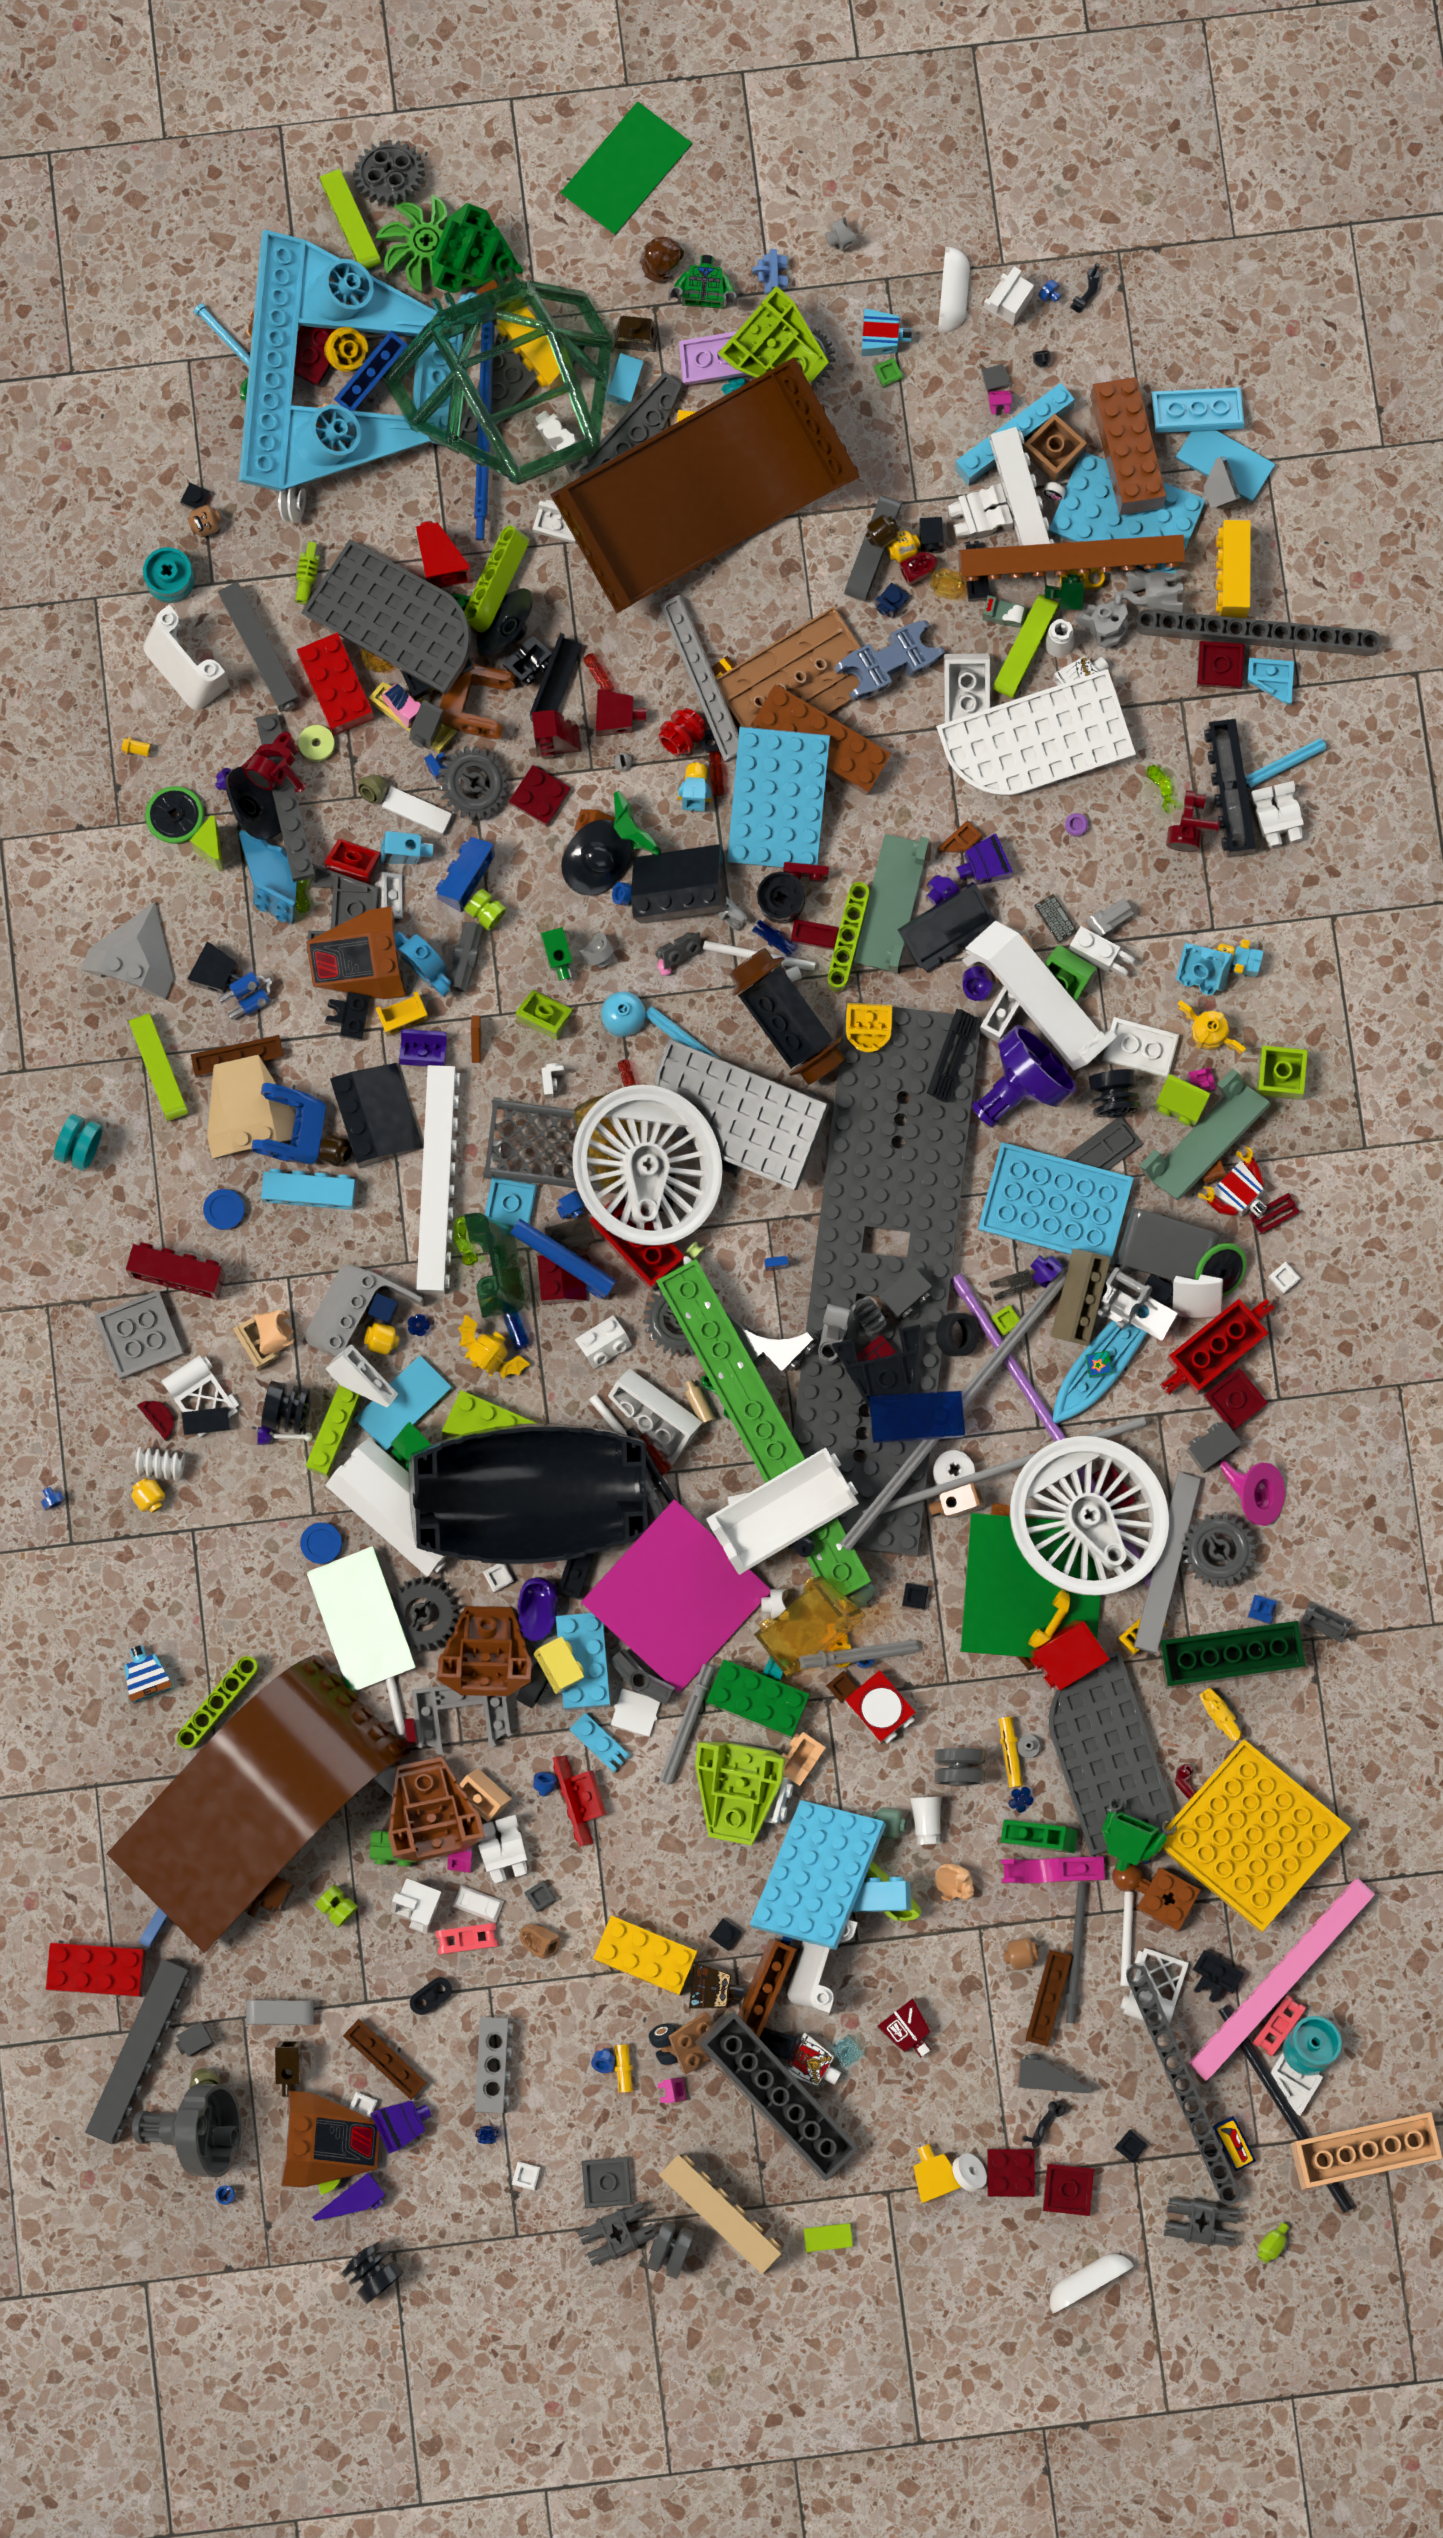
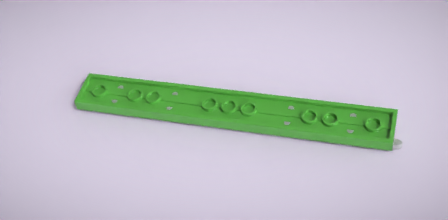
(752, 1408)

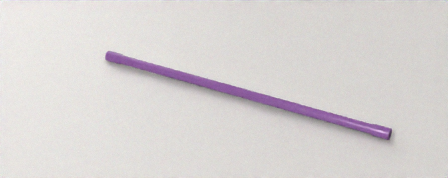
(966, 1294)

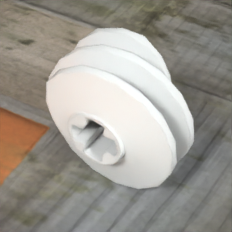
(292, 504)
(955, 1459)

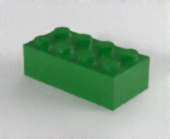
(757, 1699)

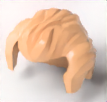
(954, 1882)

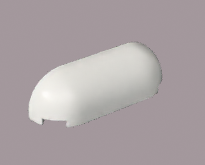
(954, 290)
(1088, 2280)

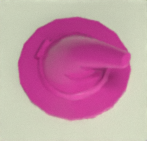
(1259, 1490)

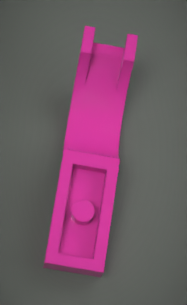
(1053, 1870)

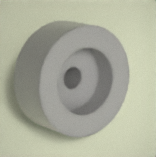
(1026, 1752)

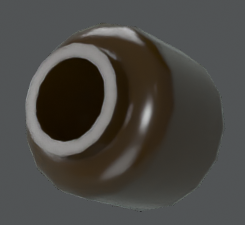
(882, 531)
(334, 1150)

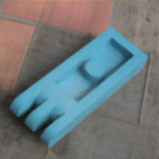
(598, 1741)

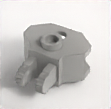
(1105, 622)

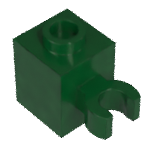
(1070, 592)

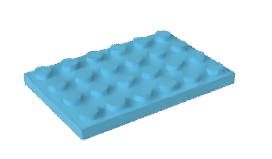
(1092, 513)
(778, 797)
(1054, 1202)
(818, 1874)

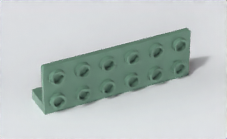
(891, 902)
(1208, 1140)

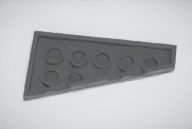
(509, 385)
(640, 423)

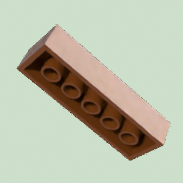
(1128, 446)
(849, 754)

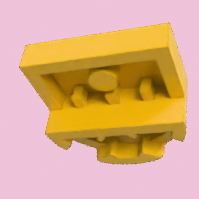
(868, 1025)

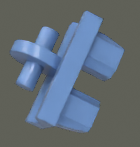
(768, 271)

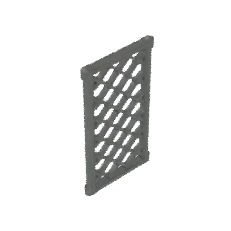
(498, 1103)

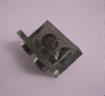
(572, 1233)

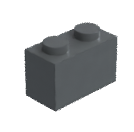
(906, 1293)
(1214, 1446)

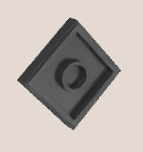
(606, 2182)

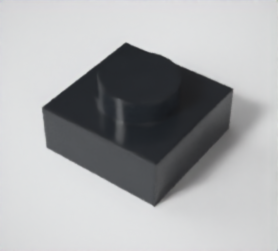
(194, 497)
(725, 1934)

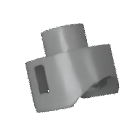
(840, 235)
(598, 951)

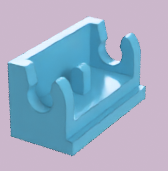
(623, 379)

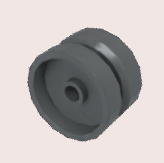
(959, 1765)
(670, 2249)

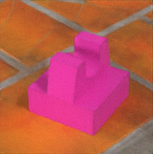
(998, 398)
(1202, 1079)
(460, 1861)
(674, 2090)

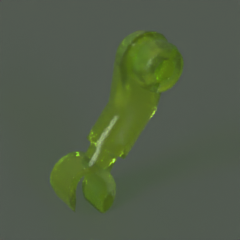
(1163, 783)
(301, 902)
(459, 1238)

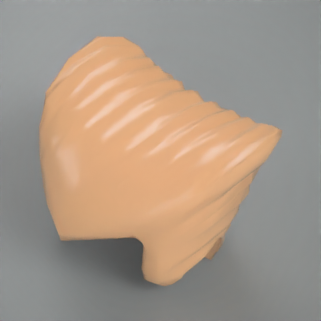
(273, 1331)

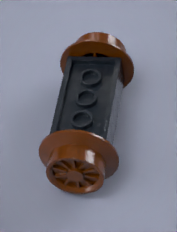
(785, 1017)

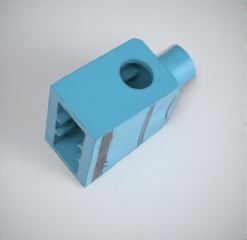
(395, 850)

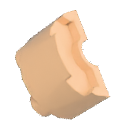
(802, 1757)

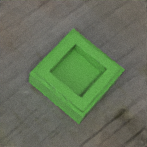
(888, 372)

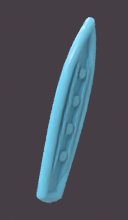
(1077, 1388)

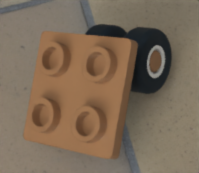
(679, 2044)

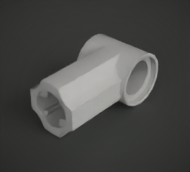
(1105, 921)

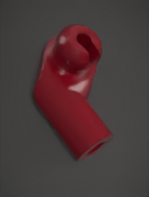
(1183, 1780)

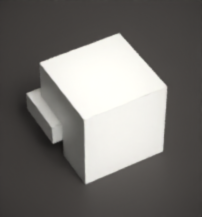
(1010, 297)
(417, 1904)

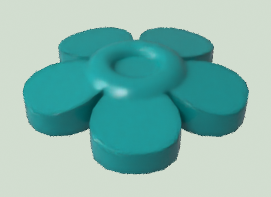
(733, 385)

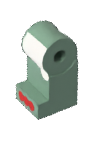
(1004, 612)

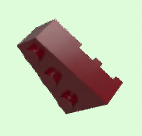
(554, 734)

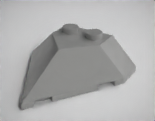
(134, 955)

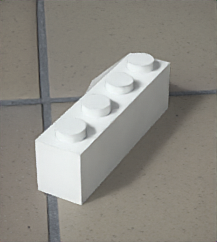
(655, 1413)

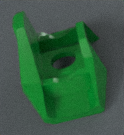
(627, 828)

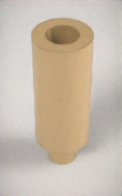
(699, 1403)

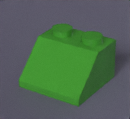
(1070, 971)

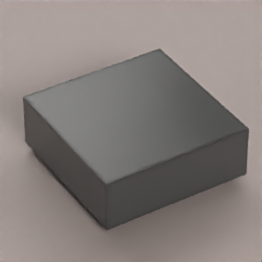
(995, 378)
(540, 1896)

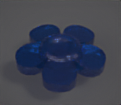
(1020, 1799)

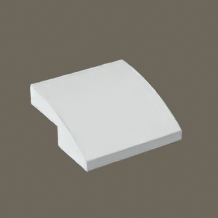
(1197, 1297)

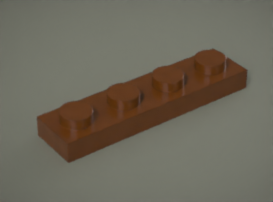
(267, 1049)
(1048, 1998)
(385, 2059)

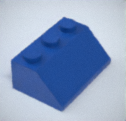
(465, 873)

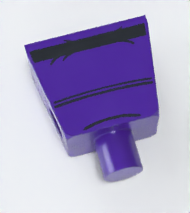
(985, 862)
(400, 2124)

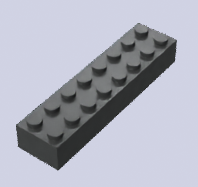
(776, 2095)

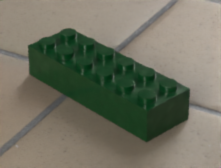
(1231, 1654)

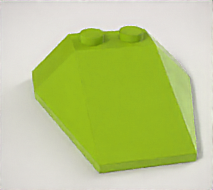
(773, 337)
(737, 1788)

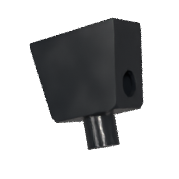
(213, 970)

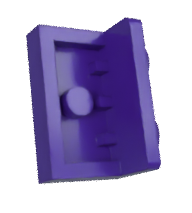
(423, 1048)

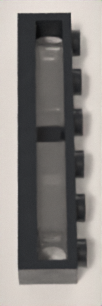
(1231, 788)

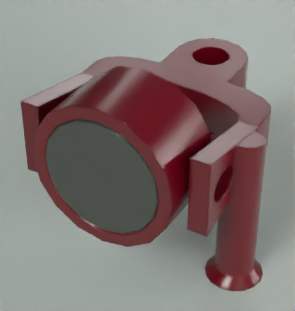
(265, 772)
(1187, 836)

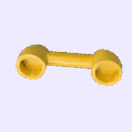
(1062, 1602)

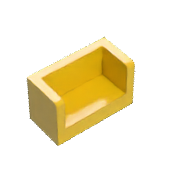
(402, 1015)

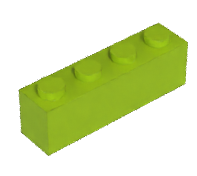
(333, 1431)

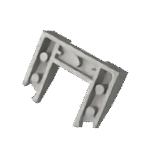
(430, 1700)

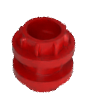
(680, 734)

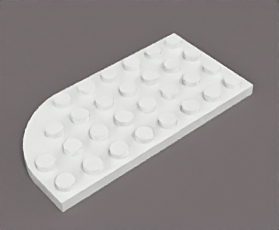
(1039, 737)

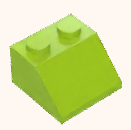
(1181, 1101)

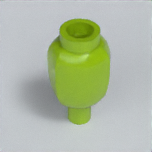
(1272, 2244)

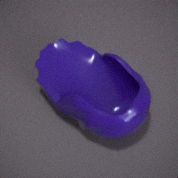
(537, 1608)

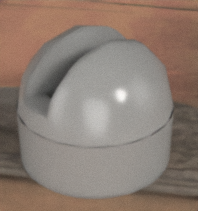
(617, 762)

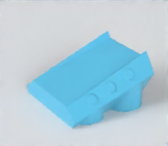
(1204, 968)

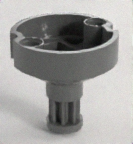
(203, 2129)

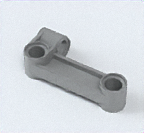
(834, 1331)

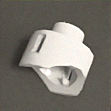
(774, 1603)

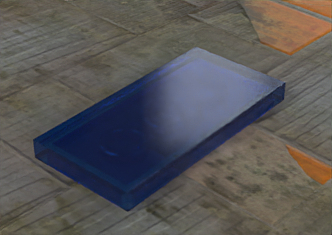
(917, 1416)

